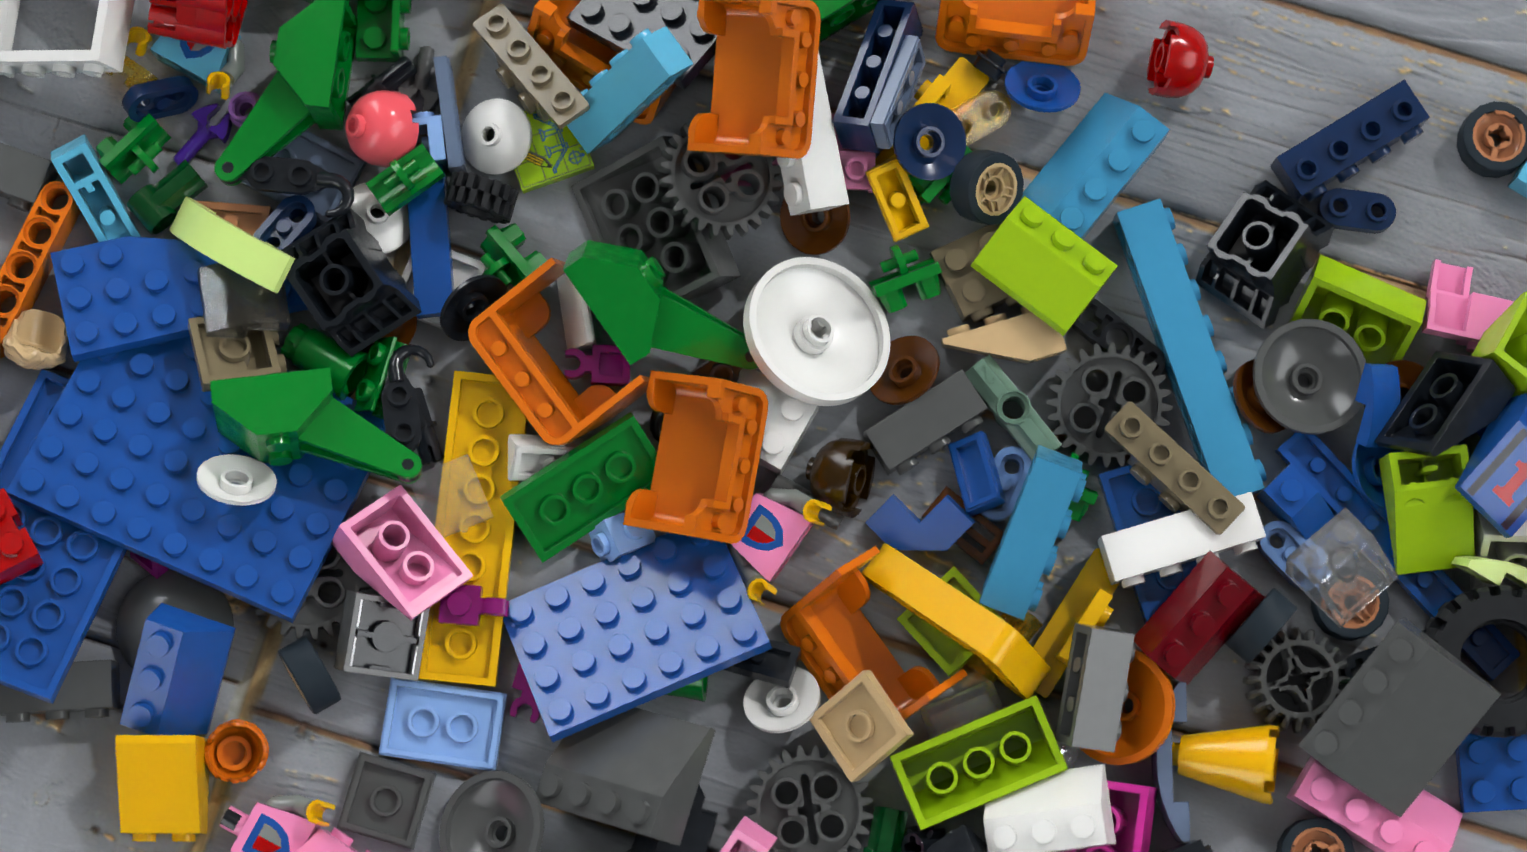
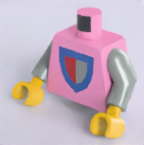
(773, 534)
(277, 825)

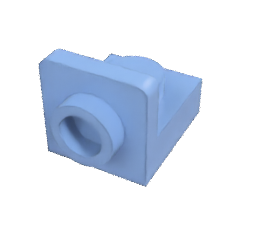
(435, 141)

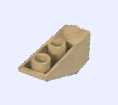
(1012, 339)

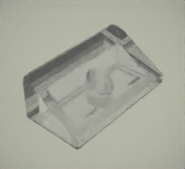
(960, 709)

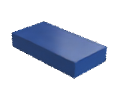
(976, 473)

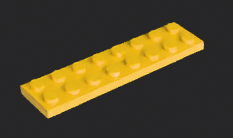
(477, 426)

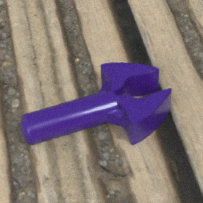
(204, 133)

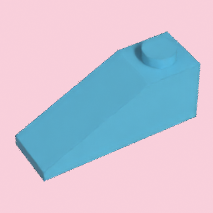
(93, 190)

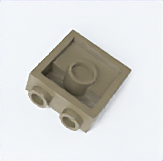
(968, 289)
(234, 357)

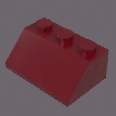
(1197, 618)

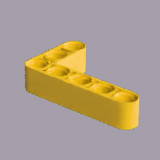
(960, 619)

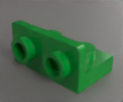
(382, 30)

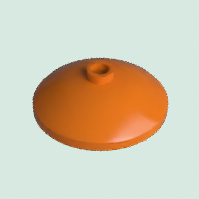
(1150, 718)

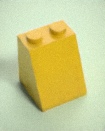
(162, 786)

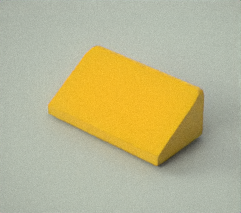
(896, 199)

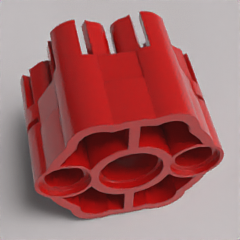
(198, 21)

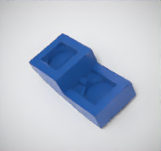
(1381, 394)

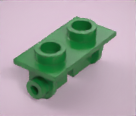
(371, 387)

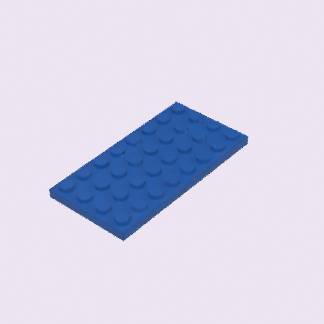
(55, 603)

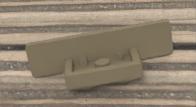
(529, 69)
(1172, 470)

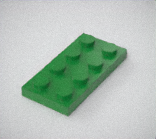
(582, 487)

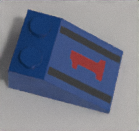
(1498, 470)

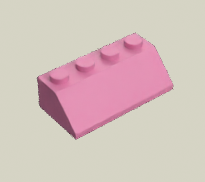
(1424, 826)

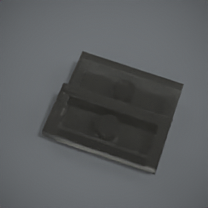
(237, 304)

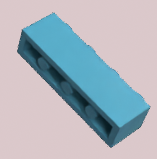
(629, 87)

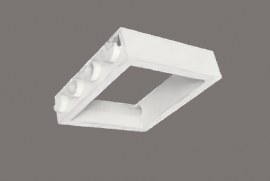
(106, 52)

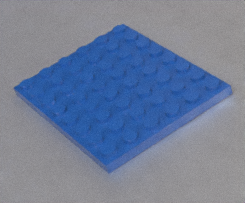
(125, 468)

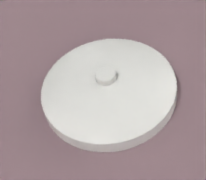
(816, 331)

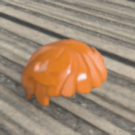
(236, 751)

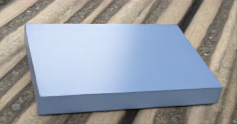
(443, 724)

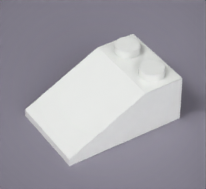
(785, 421)

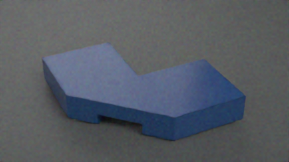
(905, 531)

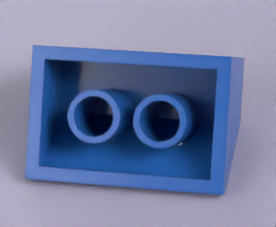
(177, 673)

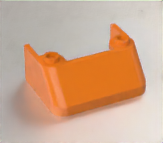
(509, 347)
(842, 643)

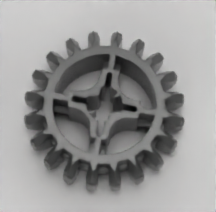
(1290, 662)

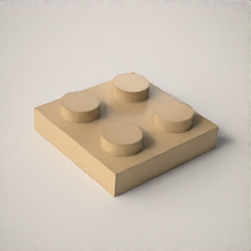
(860, 726)

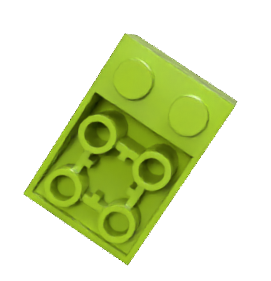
(1425, 511)

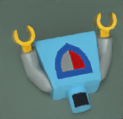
(207, 65)

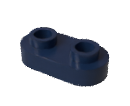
(160, 98)
(1357, 210)
(279, 225)

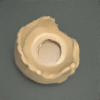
(36, 340)

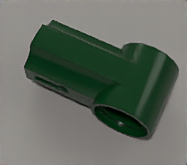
(159, 203)
(886, 830)

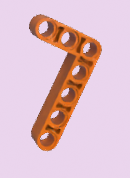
(26, 250)

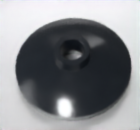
(468, 302)

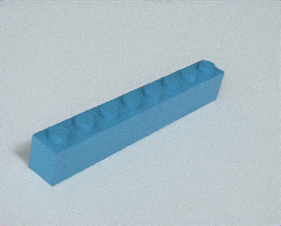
(1185, 340)

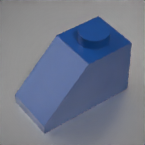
(1296, 502)

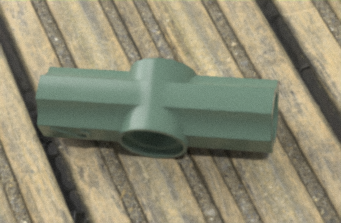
(997, 389)

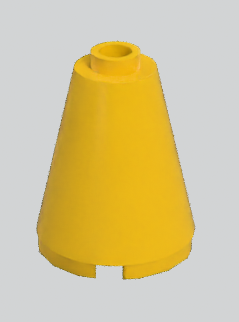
(1231, 760)

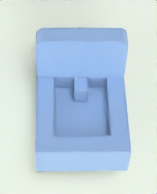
(613, 539)

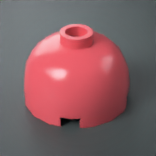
(382, 127)

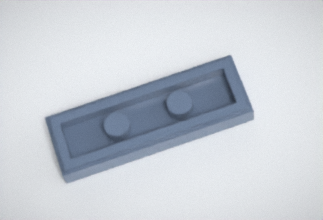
(898, 91)
(449, 114)

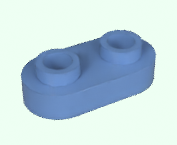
(1010, 483)
(1290, 542)

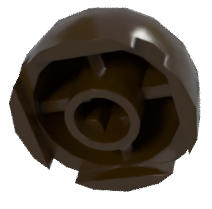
(842, 475)

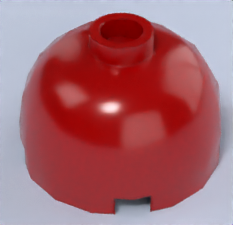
(1178, 61)

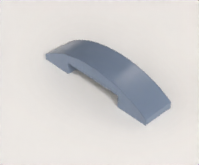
(1174, 813)

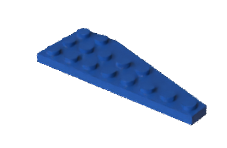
(132, 293)

